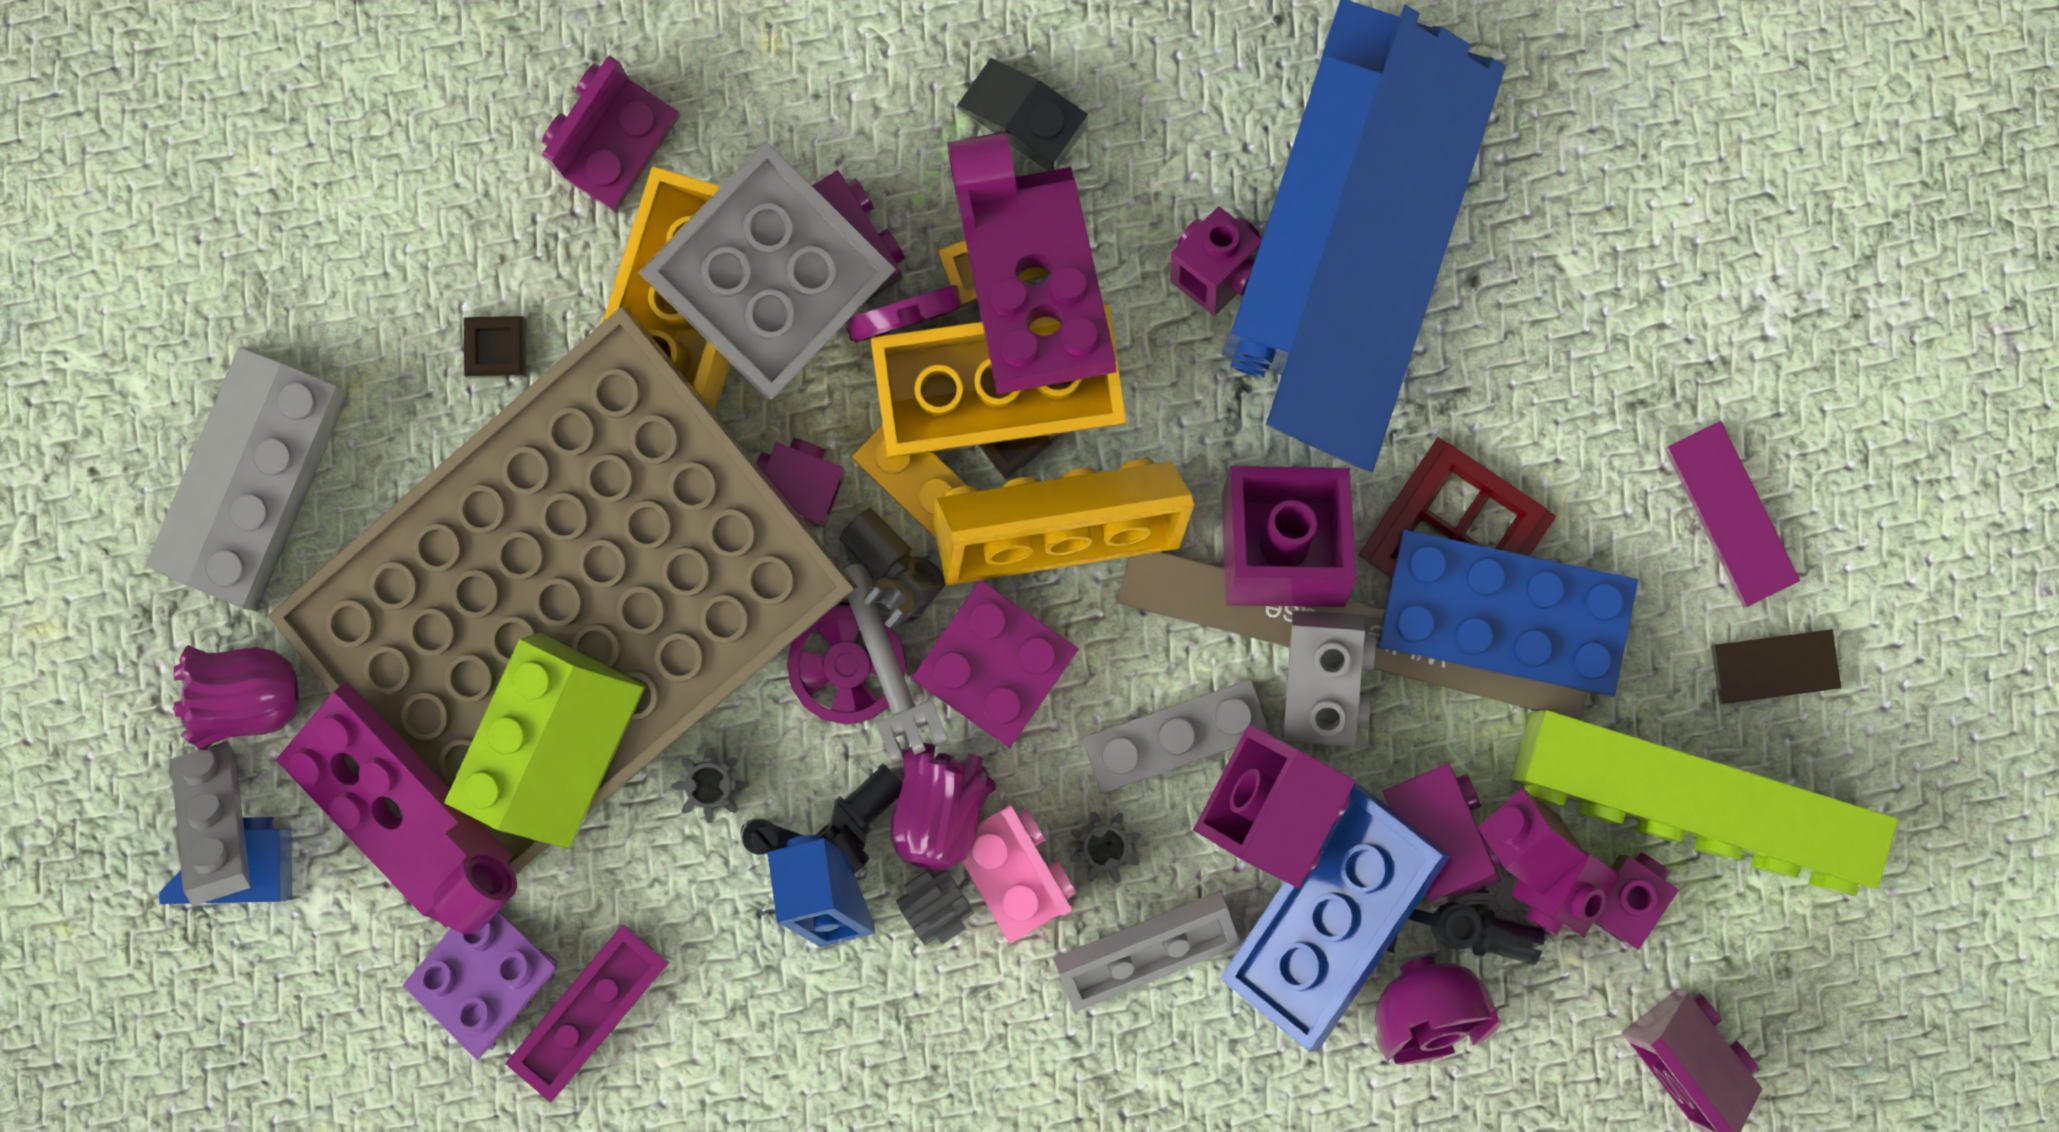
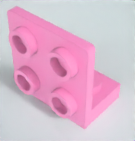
(1014, 875)

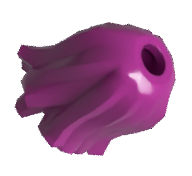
(234, 694)
(938, 808)

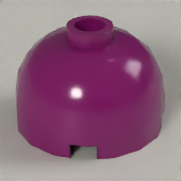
(1432, 1010)

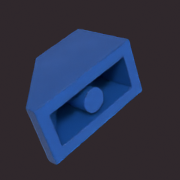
(268, 862)
(818, 892)

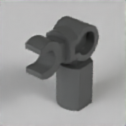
(909, 580)

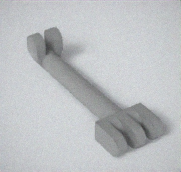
(905, 716)

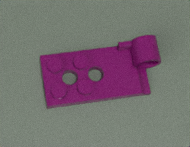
(1019, 226)
(434, 853)

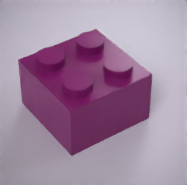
(1288, 536)
(994, 663)
(1274, 806)

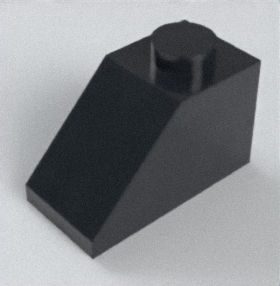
(1030, 112)

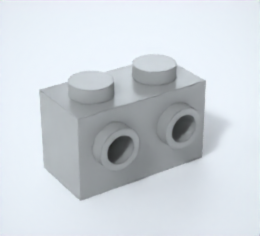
(1326, 678)

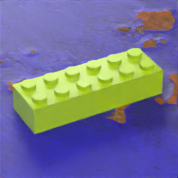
(1705, 800)

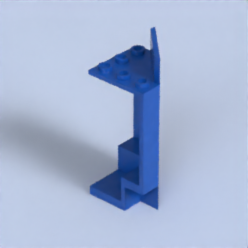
(1362, 226)

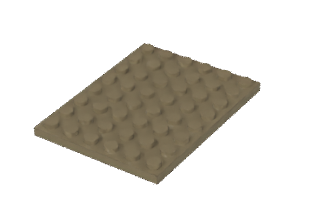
(579, 513)

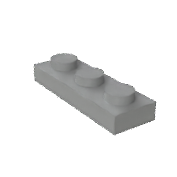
(1173, 736)
(210, 824)
(1147, 951)

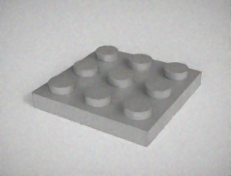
(767, 271)

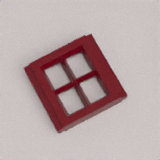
(1424, 486)

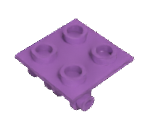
(480, 982)

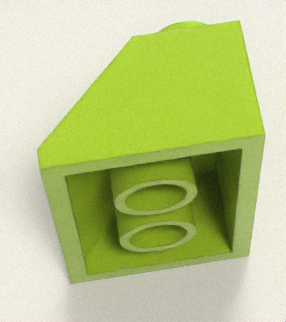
(545, 742)

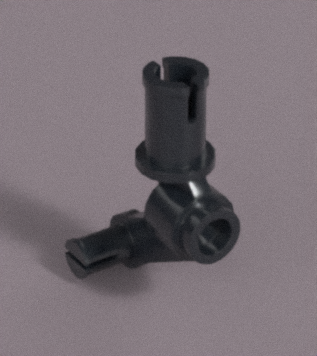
(847, 825)
(1462, 927)

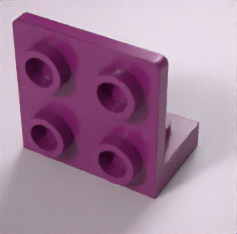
(607, 134)

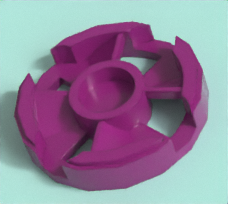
(903, 313)
(843, 665)

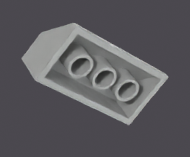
(247, 479)

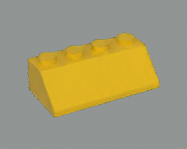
(663, 210)
(943, 394)
(1061, 521)

